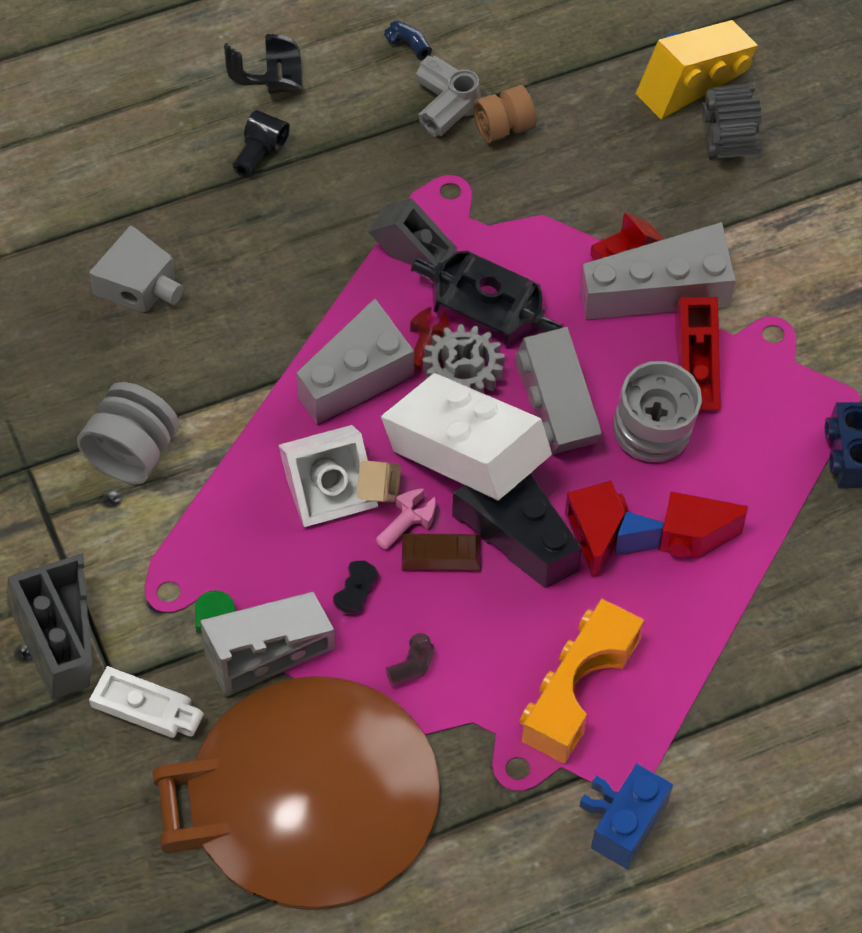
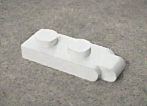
(145, 704)

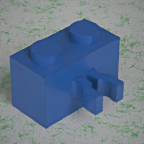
(627, 813)

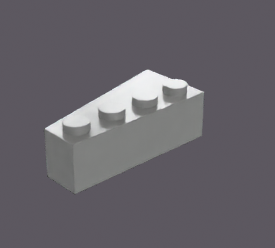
(659, 275)

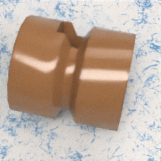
(508, 112)

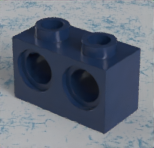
(845, 443)

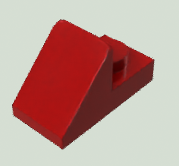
(633, 234)

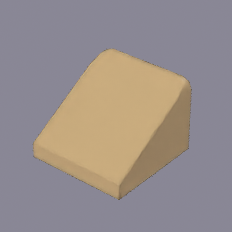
(378, 481)

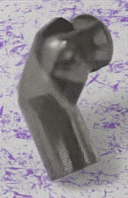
(416, 662)

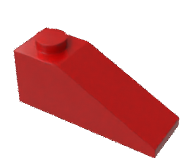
(699, 345)

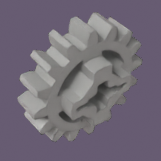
(463, 358)

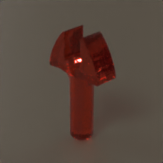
(420, 325)

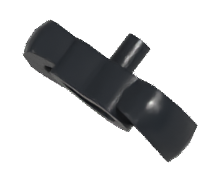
(357, 586)

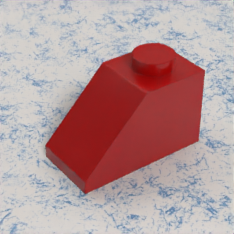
(595, 520)
(699, 524)

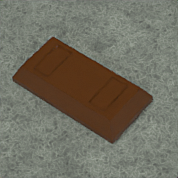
(441, 552)

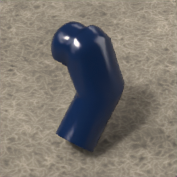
(412, 35)

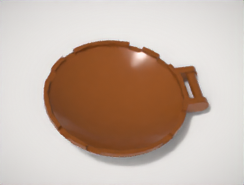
(307, 793)

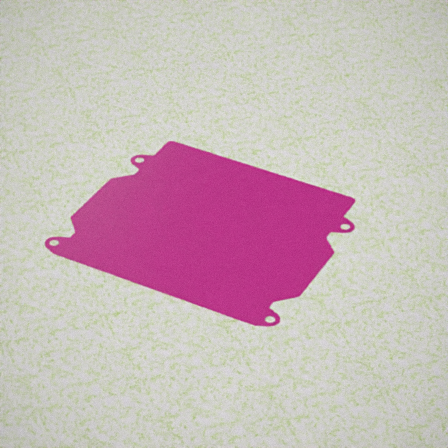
(497, 625)

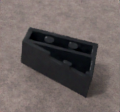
(523, 528)

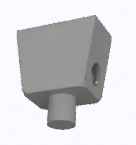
(135, 273)

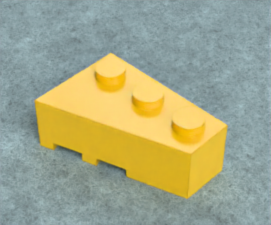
(692, 63)

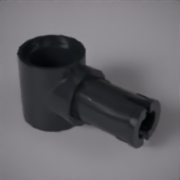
(261, 136)

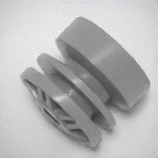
(656, 411)
(128, 433)

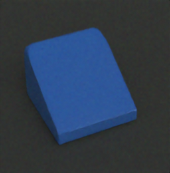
(638, 534)

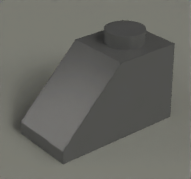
(410, 233)

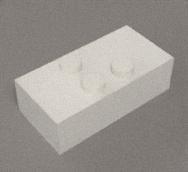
(467, 435)

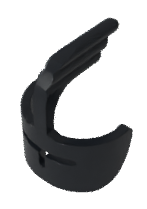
(278, 50)

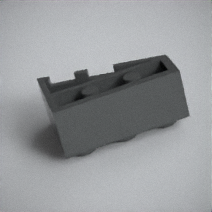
(54, 622)

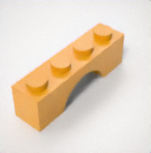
(604, 642)

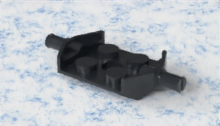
(511, 311)

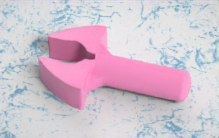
(407, 517)

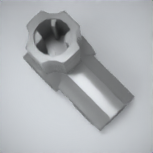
(456, 94)

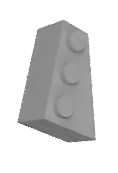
(355, 365)
(557, 390)
(265, 640)

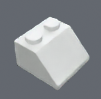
(325, 474)

